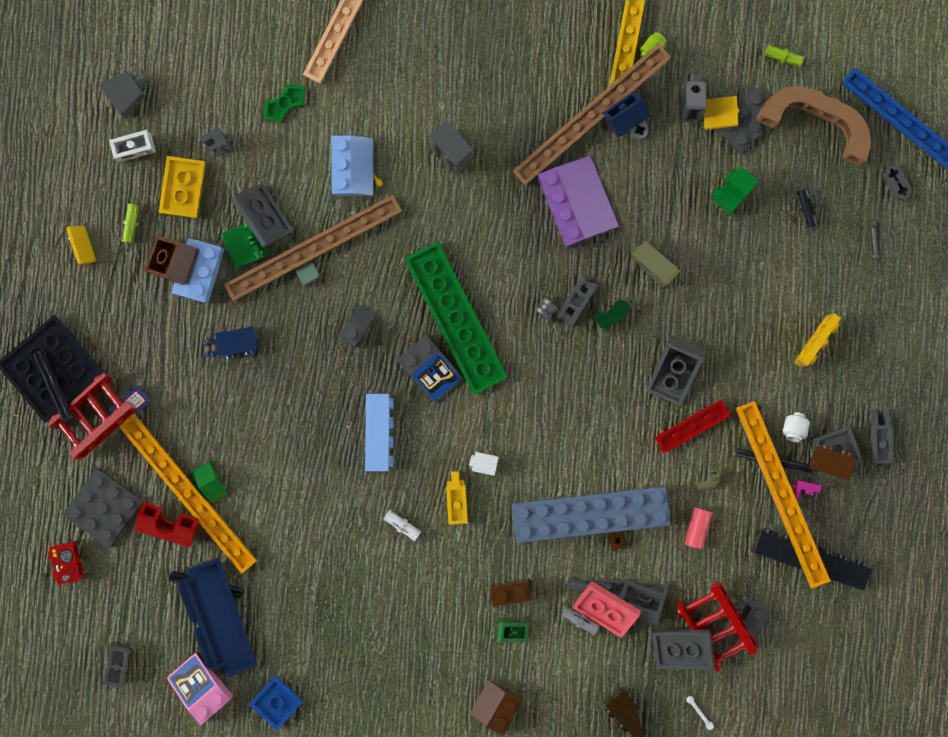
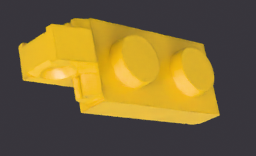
(456, 500)

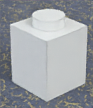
(483, 463)

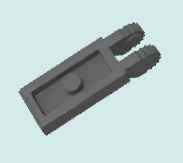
(881, 439)

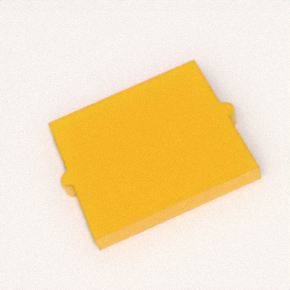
(721, 113)

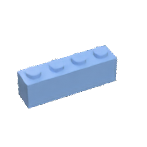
(378, 432)

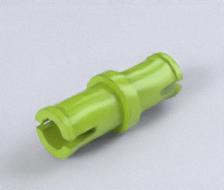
(784, 55)
(130, 223)

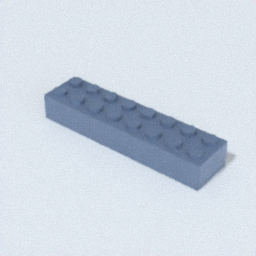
(590, 514)

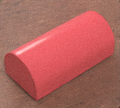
(698, 528)

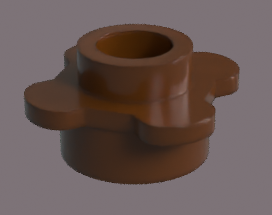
(616, 545)

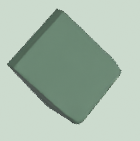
(307, 273)

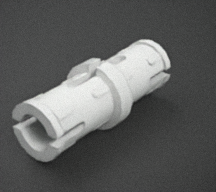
(402, 525)

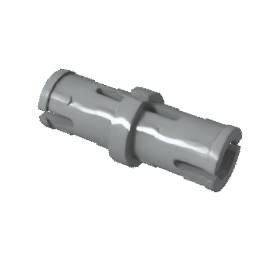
(580, 620)

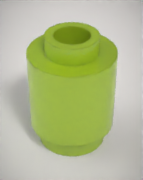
(651, 42)

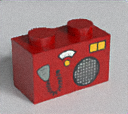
(66, 562)

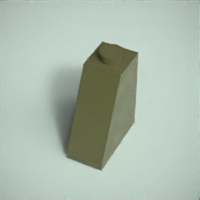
(654, 263)

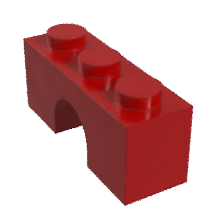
(152, 522)

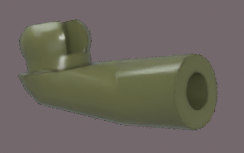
(711, 481)

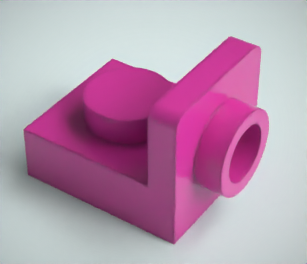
(808, 488)

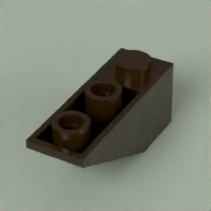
(625, 710)

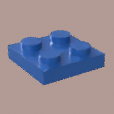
(276, 702)

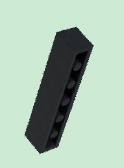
(837, 567)

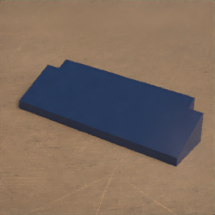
(218, 620)

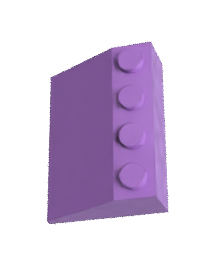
(577, 201)

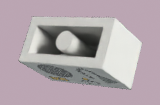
(132, 146)

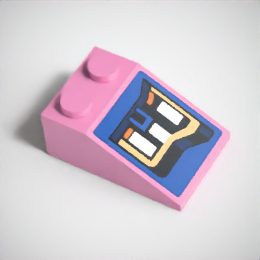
(199, 688)

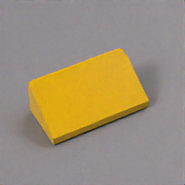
(81, 245)

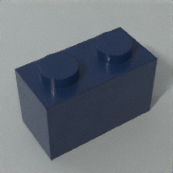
(626, 114)

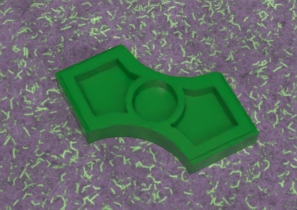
(277, 108)

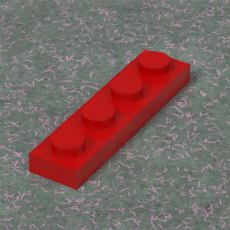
(692, 426)

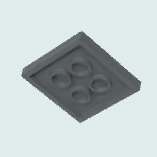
(102, 507)

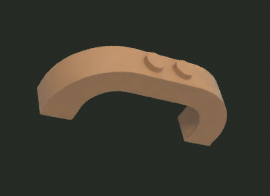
(831, 109)

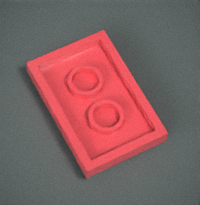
(606, 609)

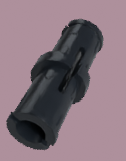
(807, 207)

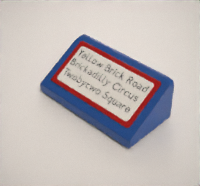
(136, 397)

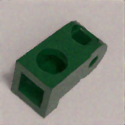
(618, 311)

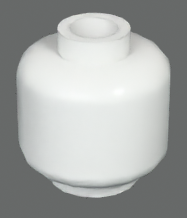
(796, 427)

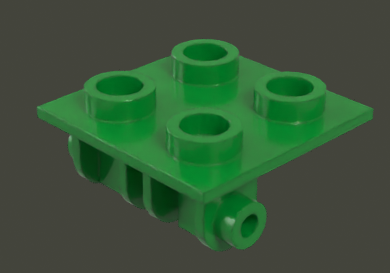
(244, 246)

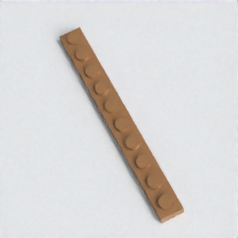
(591, 114)
(312, 248)

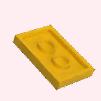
(182, 187)
(818, 340)

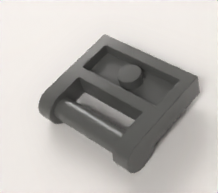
(755, 617)

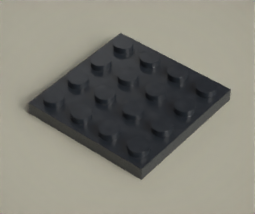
(67, 358)

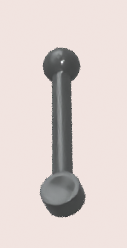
(876, 256)

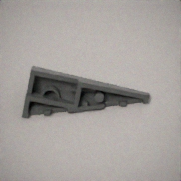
(645, 597)

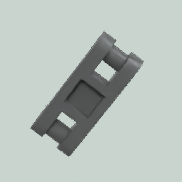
(576, 300)

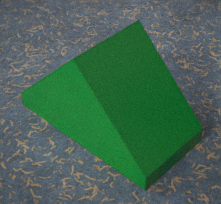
(209, 482)
(512, 631)

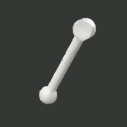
(709, 725)

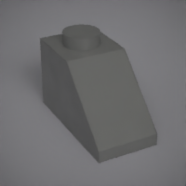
(357, 326)

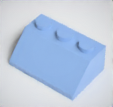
(352, 166)
(202, 272)

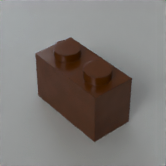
(832, 463)
(510, 592)

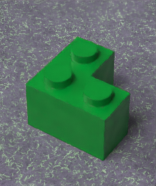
(737, 187)

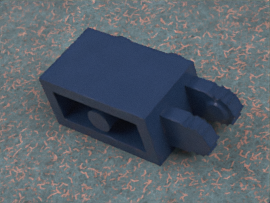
(234, 342)

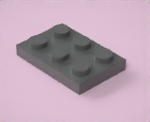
(747, 129)
(262, 214)
(683, 649)

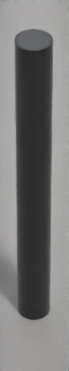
(785, 463)

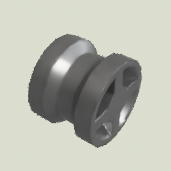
(546, 309)

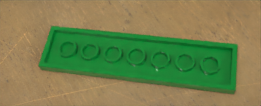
(455, 318)

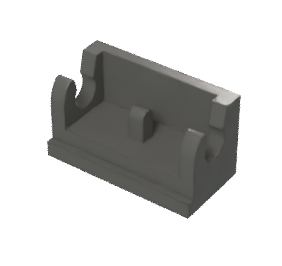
(216, 139)
(116, 665)

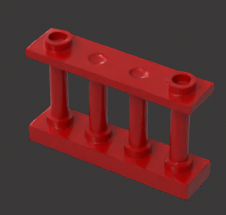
(109, 422)
(726, 610)

